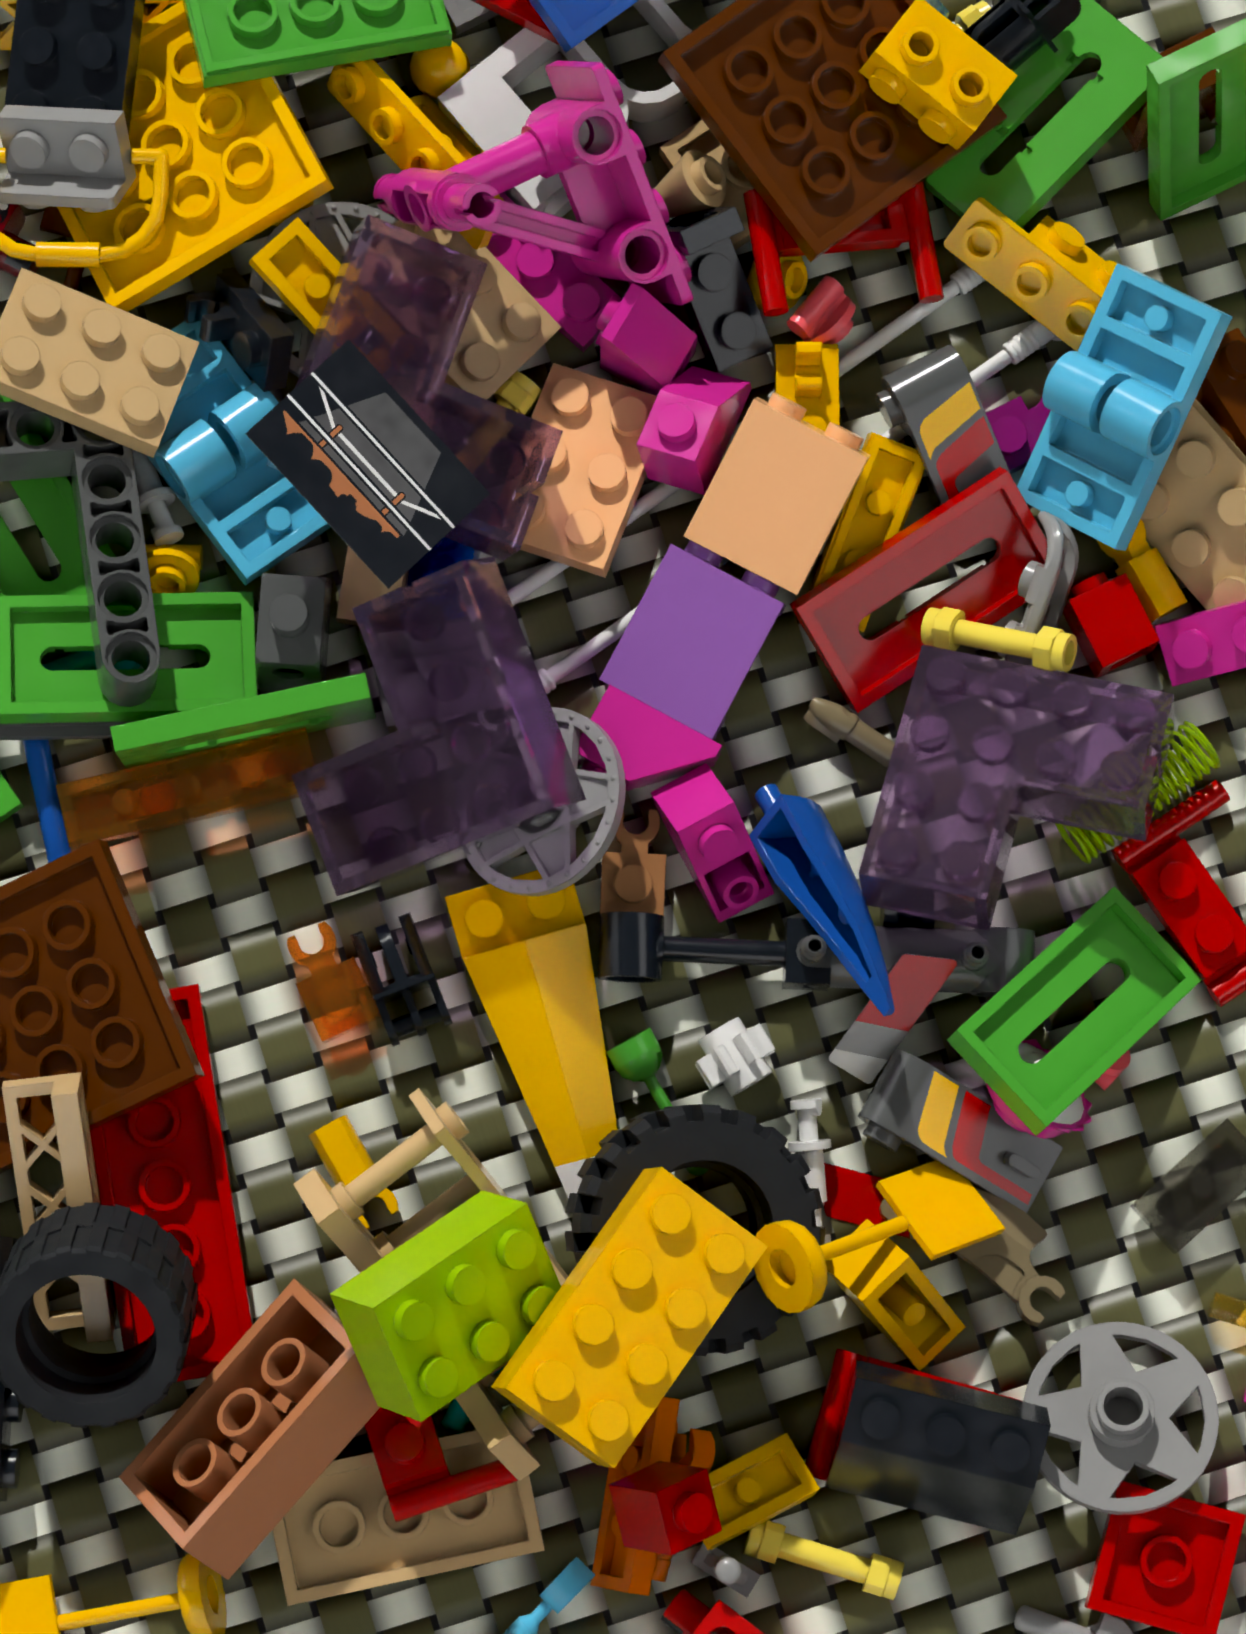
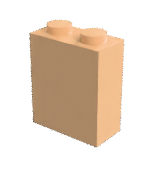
(778, 492)

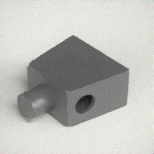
(292, 630)

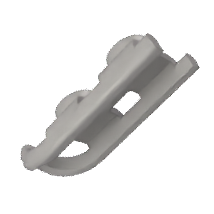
(1047, 584)

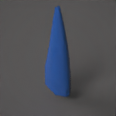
(819, 881)

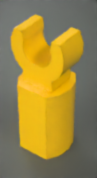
(1148, 575)
(346, 1157)

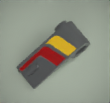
(945, 418)
(957, 1128)

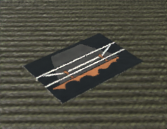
(368, 463)

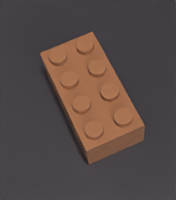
(255, 1432)

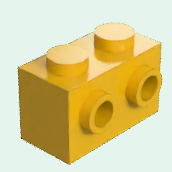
(937, 74)

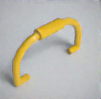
(91, 253)

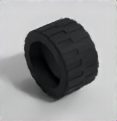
(79, 1384)

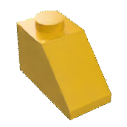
(897, 1299)

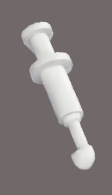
(155, 500)
(811, 1148)

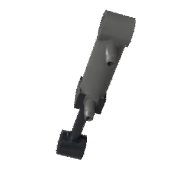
(635, 948)

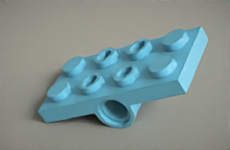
(1120, 405)
(222, 475)

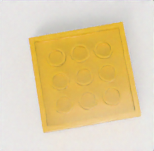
(232, 168)

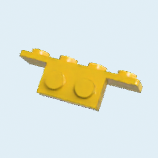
(406, 128)
(1041, 271)

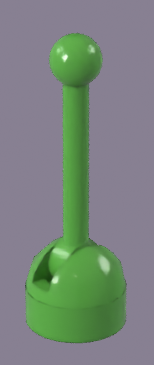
(639, 1061)

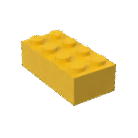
(629, 1316)

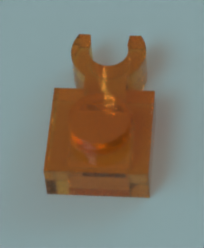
(334, 992)

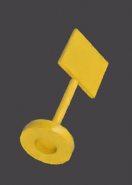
(930, 1202)
(31, 1606)

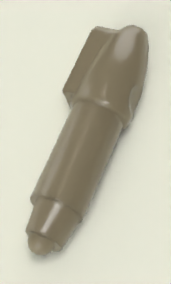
(841, 723)

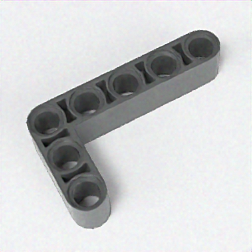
(99, 523)

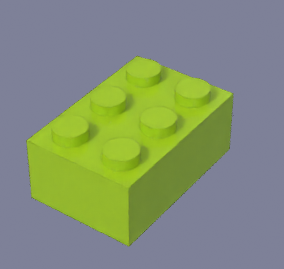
(448, 1304)

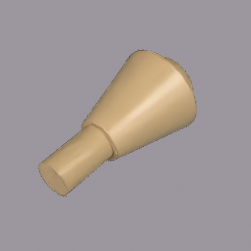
(693, 184)

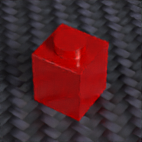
(1109, 623)
(665, 1507)

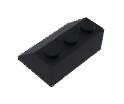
(938, 1447)

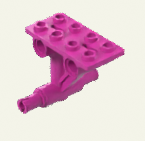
(601, 168)

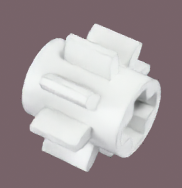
(735, 1056)

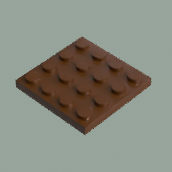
(799, 116)
(84, 994)

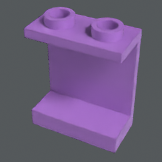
(693, 638)

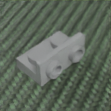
(65, 157)

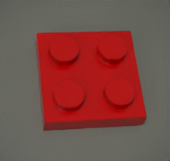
(1166, 1564)

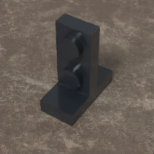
(722, 301)

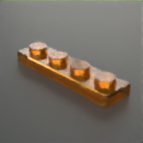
(184, 788)

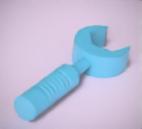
(554, 1597)

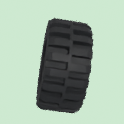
(712, 1139)

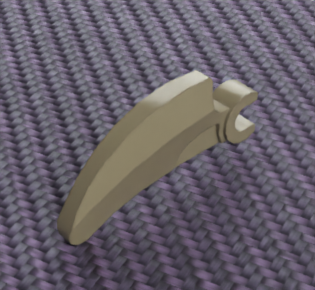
(1007, 1256)

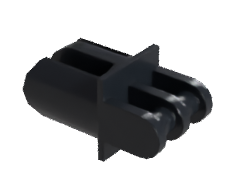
(1021, 27)
(404, 986)

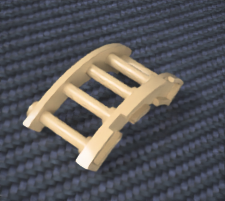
(338, 1213)

